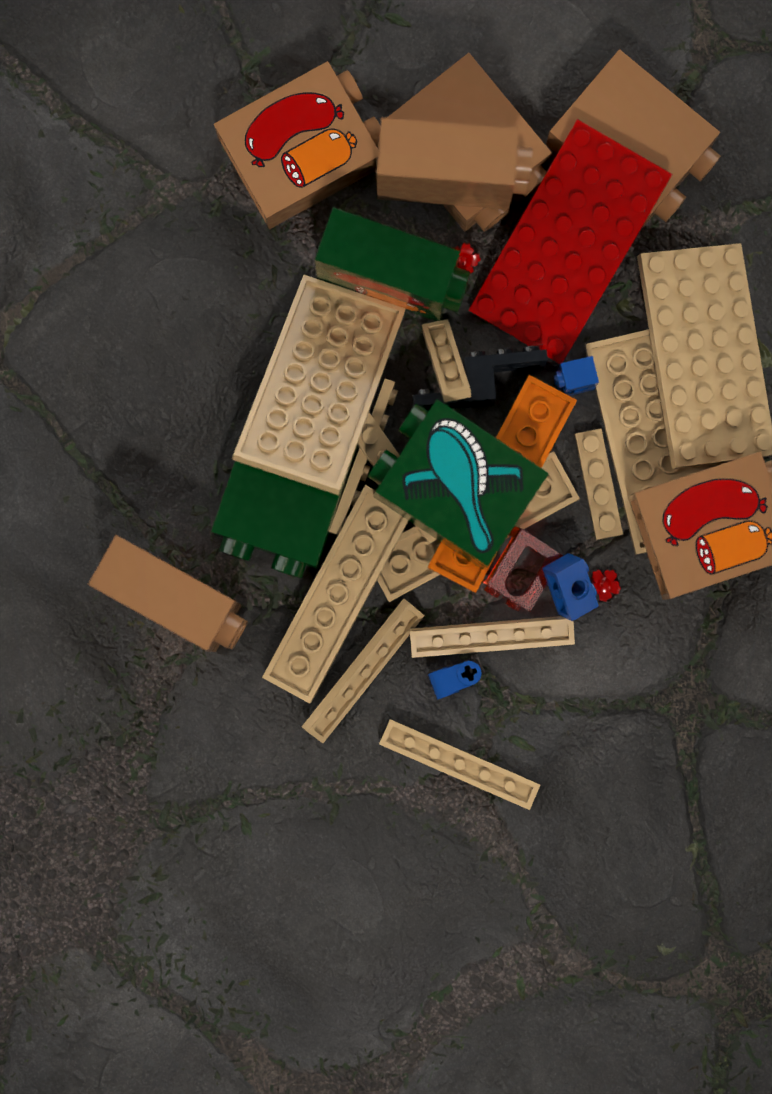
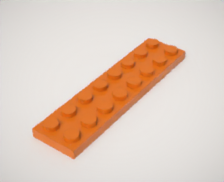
(529, 430)

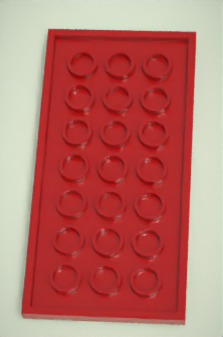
(570, 241)

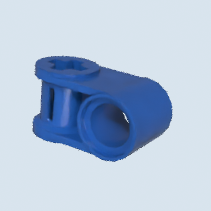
(450, 679)

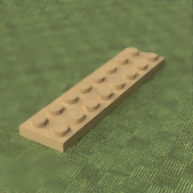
(412, 554)
(336, 597)

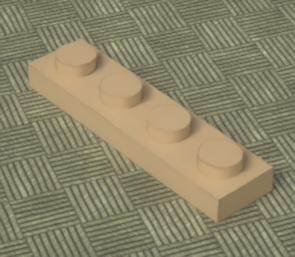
(446, 360)
(598, 484)

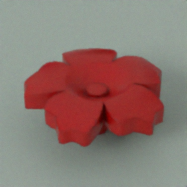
(467, 257)
(604, 584)

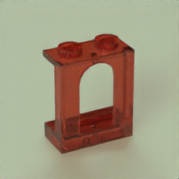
(496, 581)

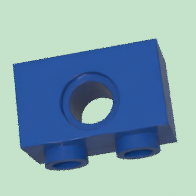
(576, 376)
(560, 578)

